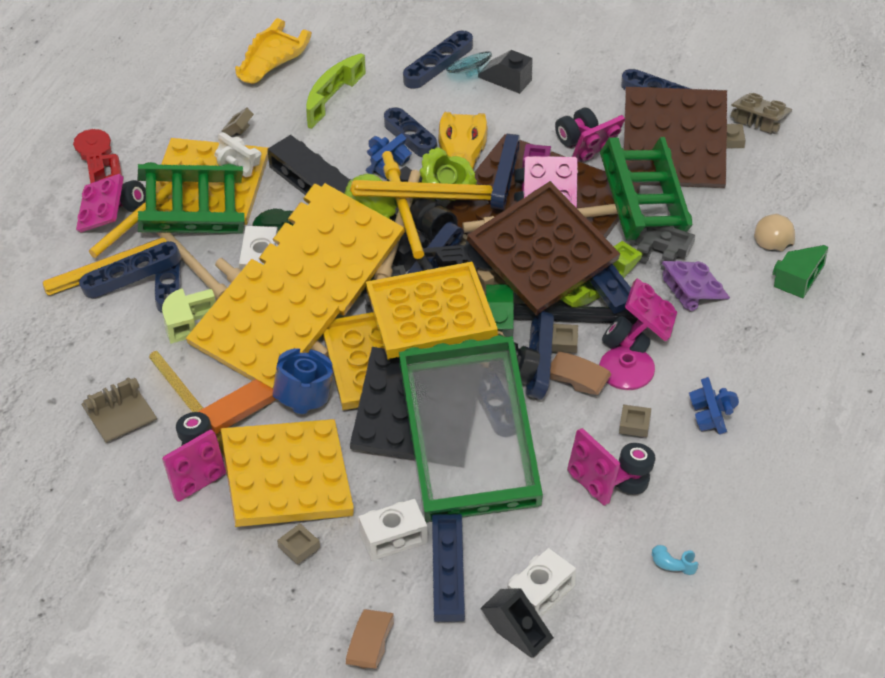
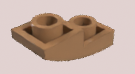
(580, 372)
(369, 638)

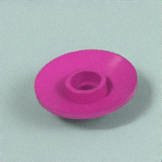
(628, 368)

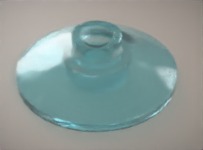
(470, 64)

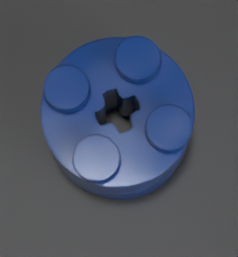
(303, 380)

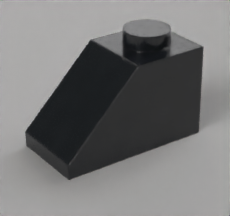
(509, 71)
(517, 620)

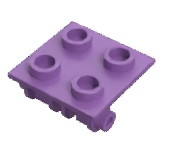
(692, 282)

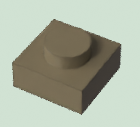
(238, 123)
(735, 136)
(565, 338)
(635, 420)
(298, 543)

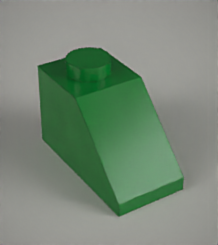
(799, 270)
(501, 305)

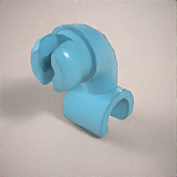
(666, 561)

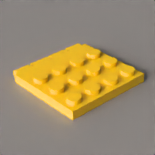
(332, 245)

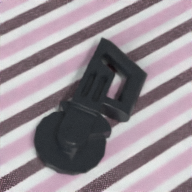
(452, 256)

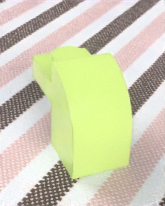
(182, 311)

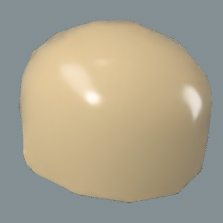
(775, 232)

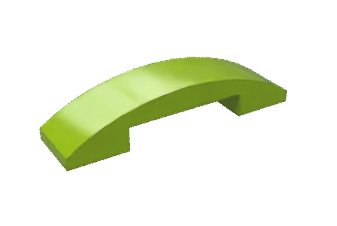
(345, 72)
(587, 293)

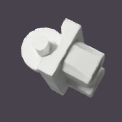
(234, 152)

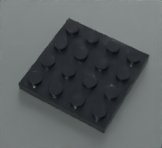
(382, 411)

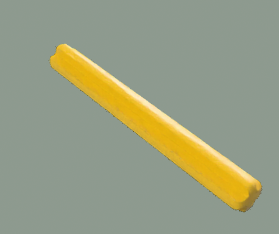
(72, 278)

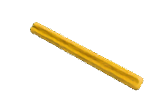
(421, 190)

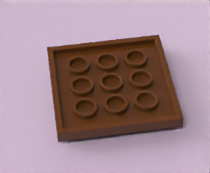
(693, 128)
(543, 247)

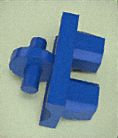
(379, 146)
(713, 417)

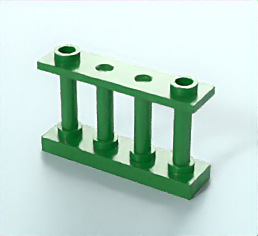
(628, 201)
(190, 222)

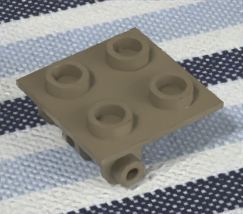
(755, 104)
(118, 410)

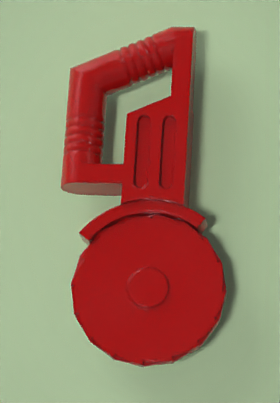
(96, 149)

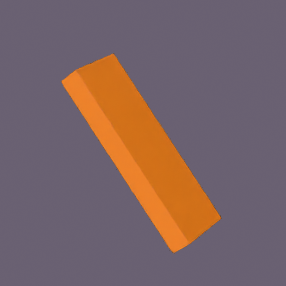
(238, 405)

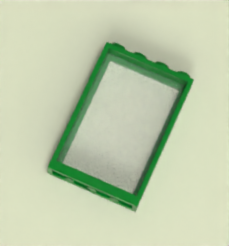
(470, 428)

